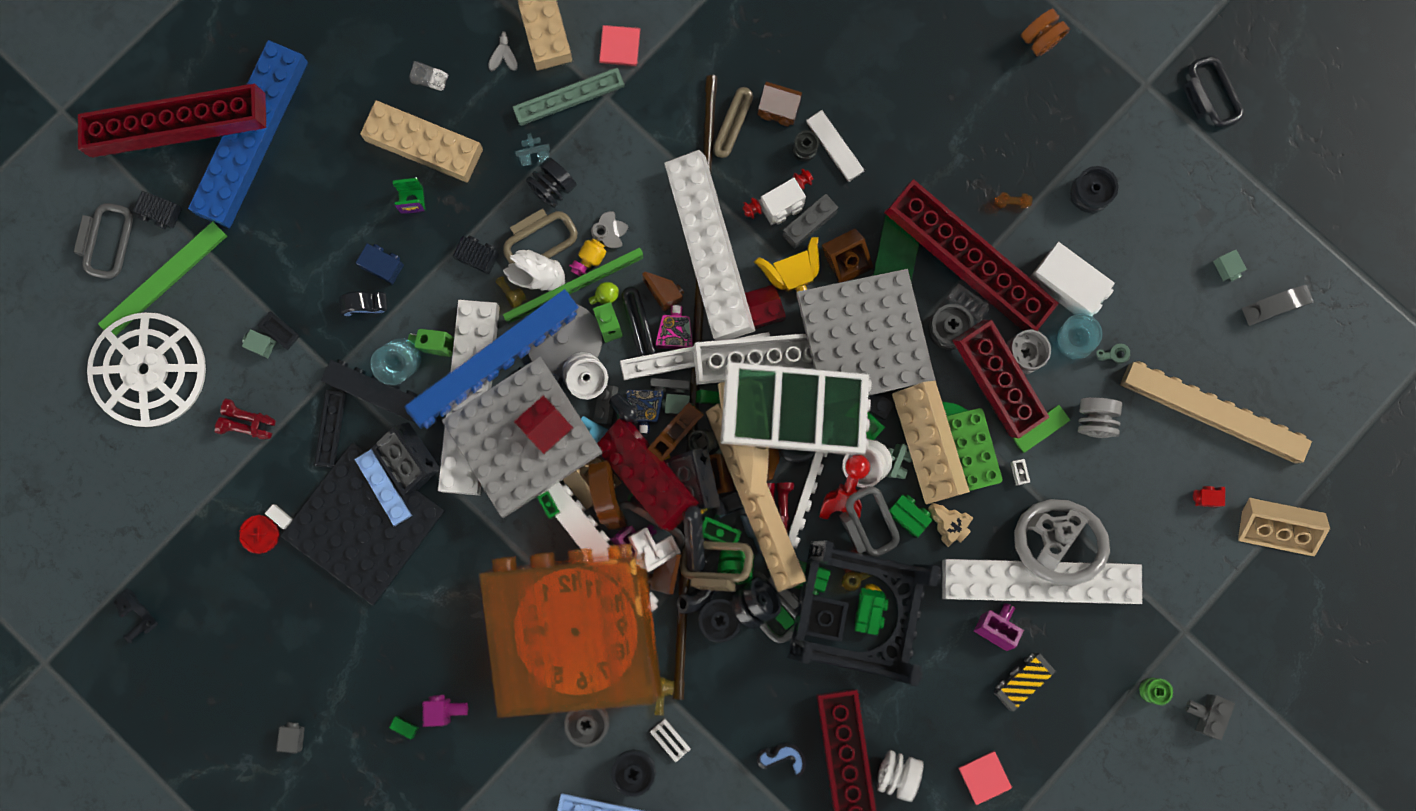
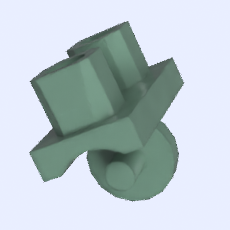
(898, 454)

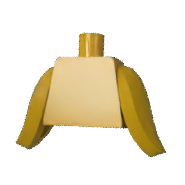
(793, 271)

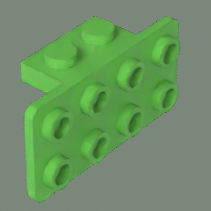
(975, 448)

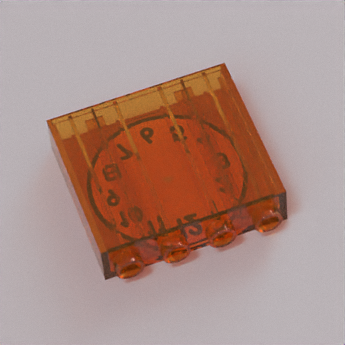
(571, 632)

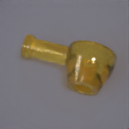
(515, 297)
(858, 577)
(667, 689)

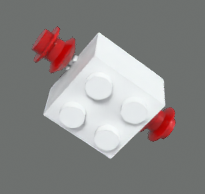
(782, 200)

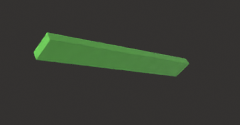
(165, 277)
(575, 284)

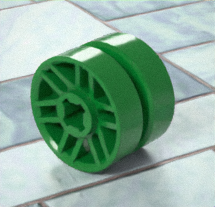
(733, 563)

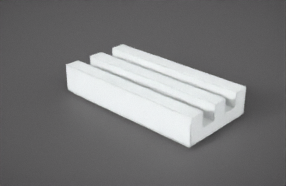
(664, 745)

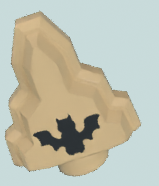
(950, 524)

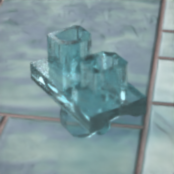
(524, 154)

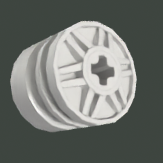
(903, 776)

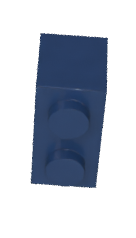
(379, 263)

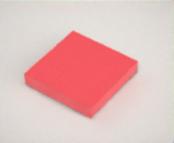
(620, 45)
(985, 777)

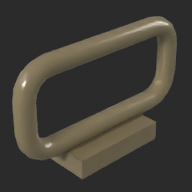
(534, 223)
(718, 581)

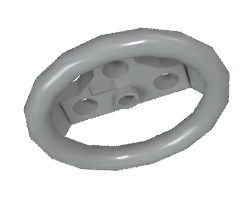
(1060, 537)

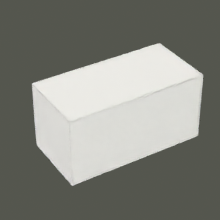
(1020, 472)
(279, 516)

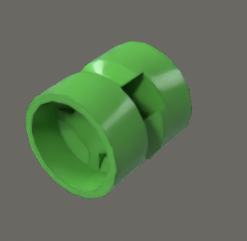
(1156, 691)

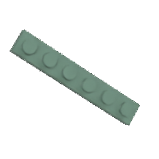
(568, 96)

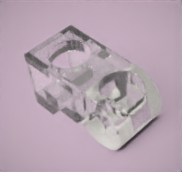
(428, 76)

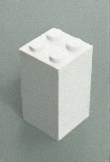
(1072, 281)

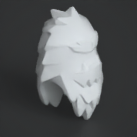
(535, 271)

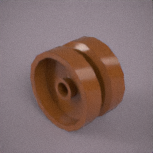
(1045, 32)

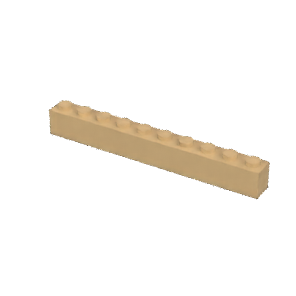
(1215, 412)
(763, 519)

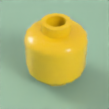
(592, 253)

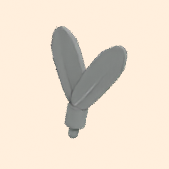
(503, 51)

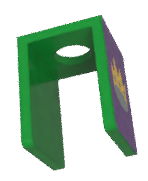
(406, 188)

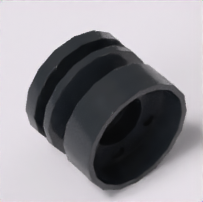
(551, 182)

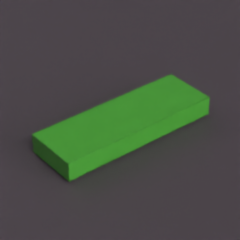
(1057, 419)

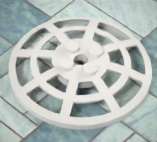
(156, 374)

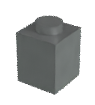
(290, 738)

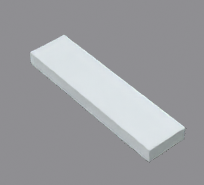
(835, 146)

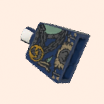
(648, 407)

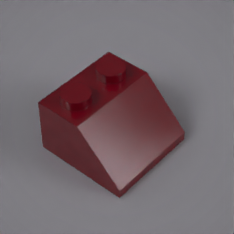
(765, 306)
(543, 424)

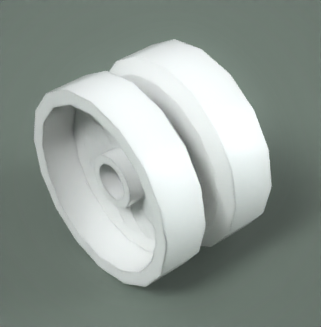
(590, 385)
(879, 460)

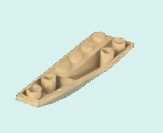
(751, 461)

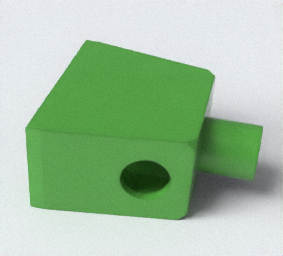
(607, 322)
(433, 342)

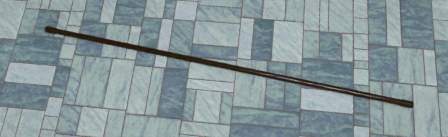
(679, 683)

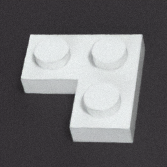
(654, 553)

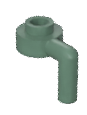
(1101, 355)

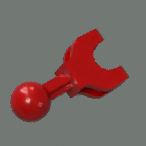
(857, 468)

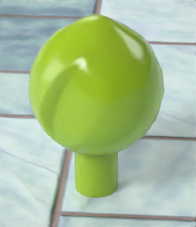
(605, 293)

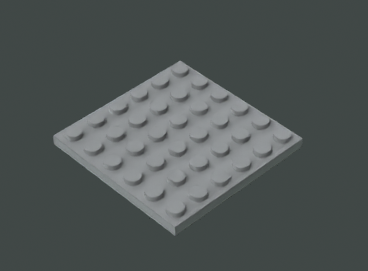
(869, 330)
(499, 451)

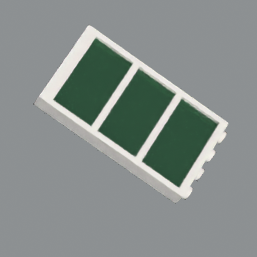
(795, 408)

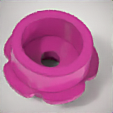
(578, 268)

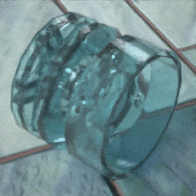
(1083, 327)
(388, 367)

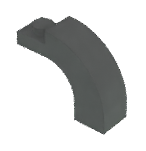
(1278, 304)

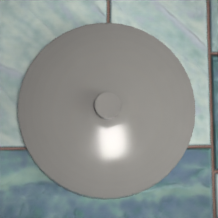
(578, 336)

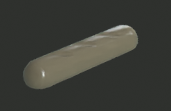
(733, 122)

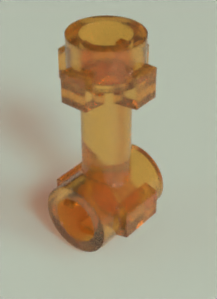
(1004, 199)

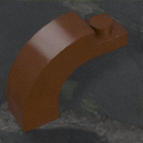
(603, 495)

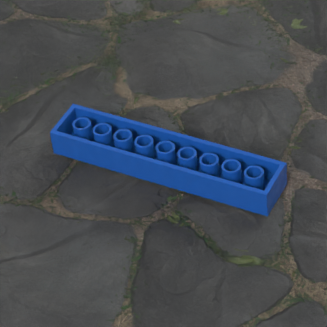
(241, 153)
(491, 359)

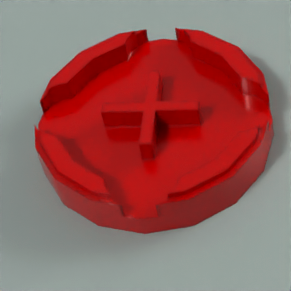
(259, 534)

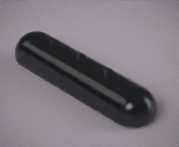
(638, 321)
(694, 539)

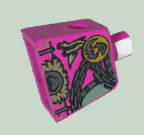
(674, 330)

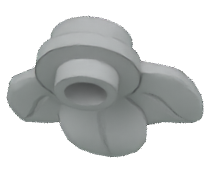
(611, 228)

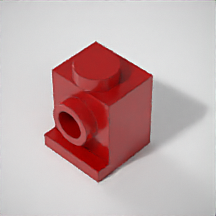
(1209, 496)

